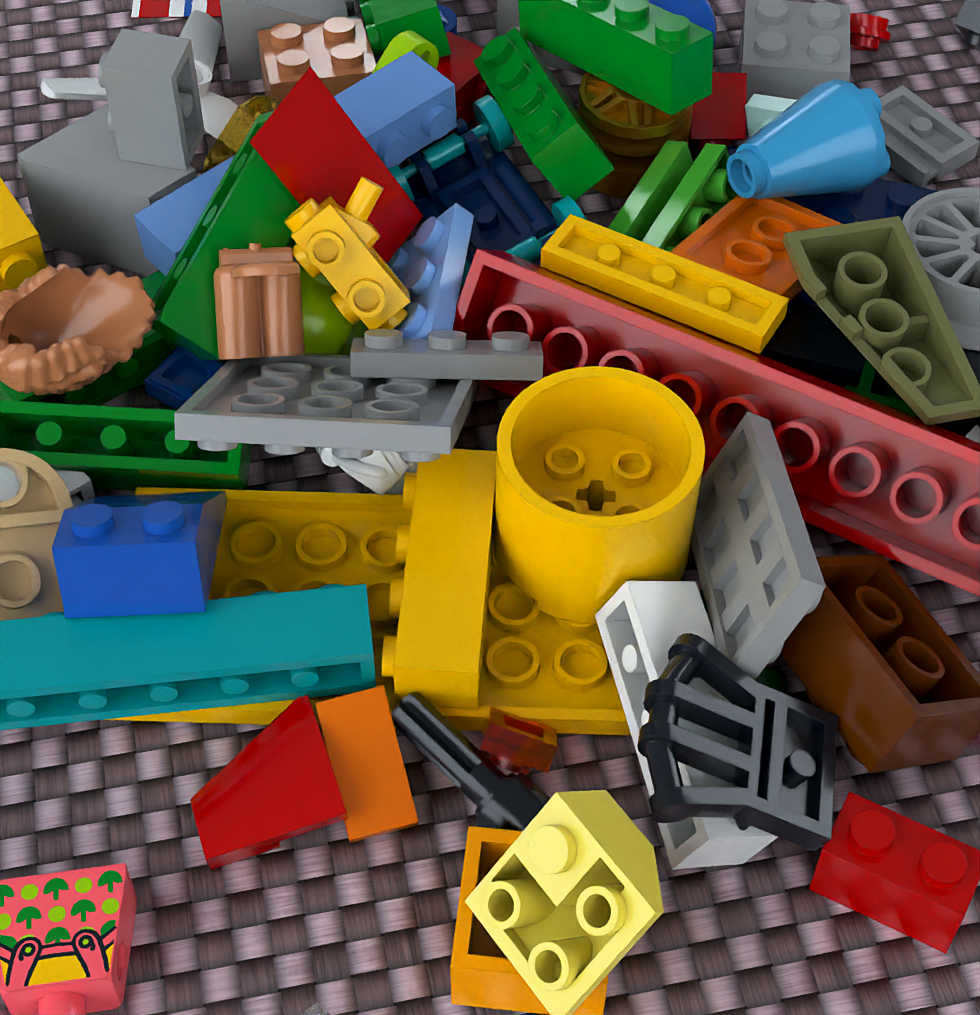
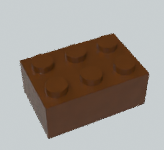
(884, 668)

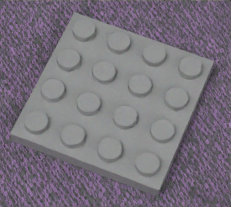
(317, 404)

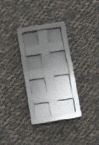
(753, 549)

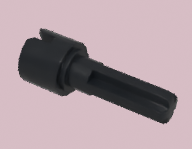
(500, 799)

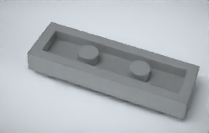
(446, 356)

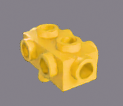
(341, 248)

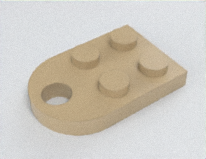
(26, 537)

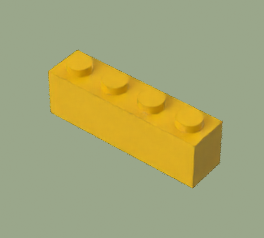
(444, 580)

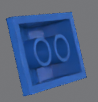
(138, 553)

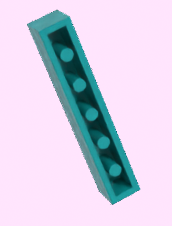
(165, 663)

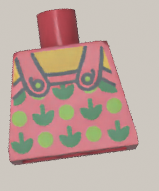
(66, 940)

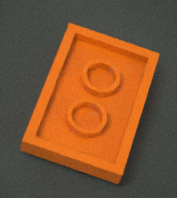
(748, 243)

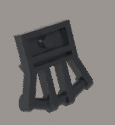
(782, 758)

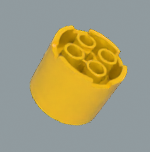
(595, 487)

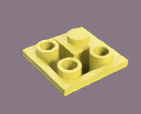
(570, 896)

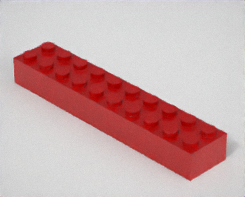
(848, 458)

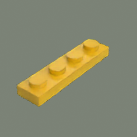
(664, 283)

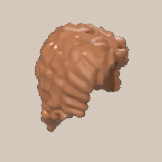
(70, 328)

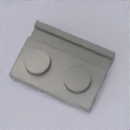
(922, 139)

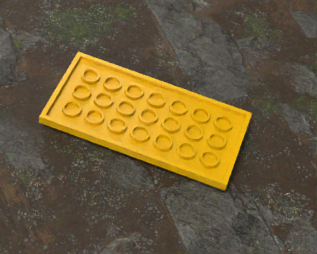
(306, 540)

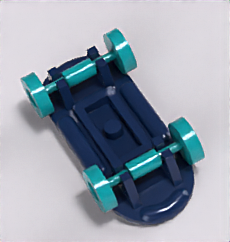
(483, 180)

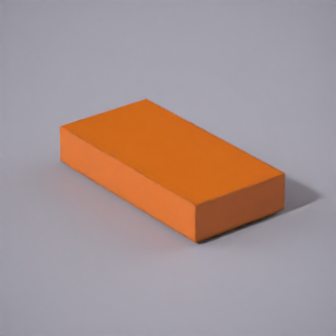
(367, 763)

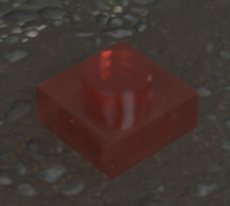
(518, 742)

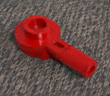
(868, 32)

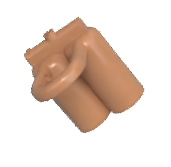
(258, 303)

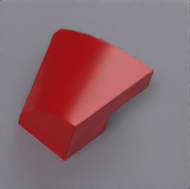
(269, 791)

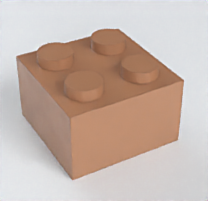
(333, 49)

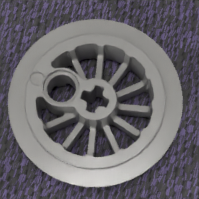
(947, 240)

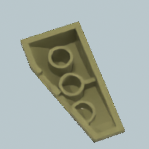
(886, 306)

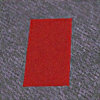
(324, 155)

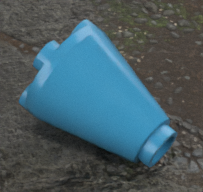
(815, 146)

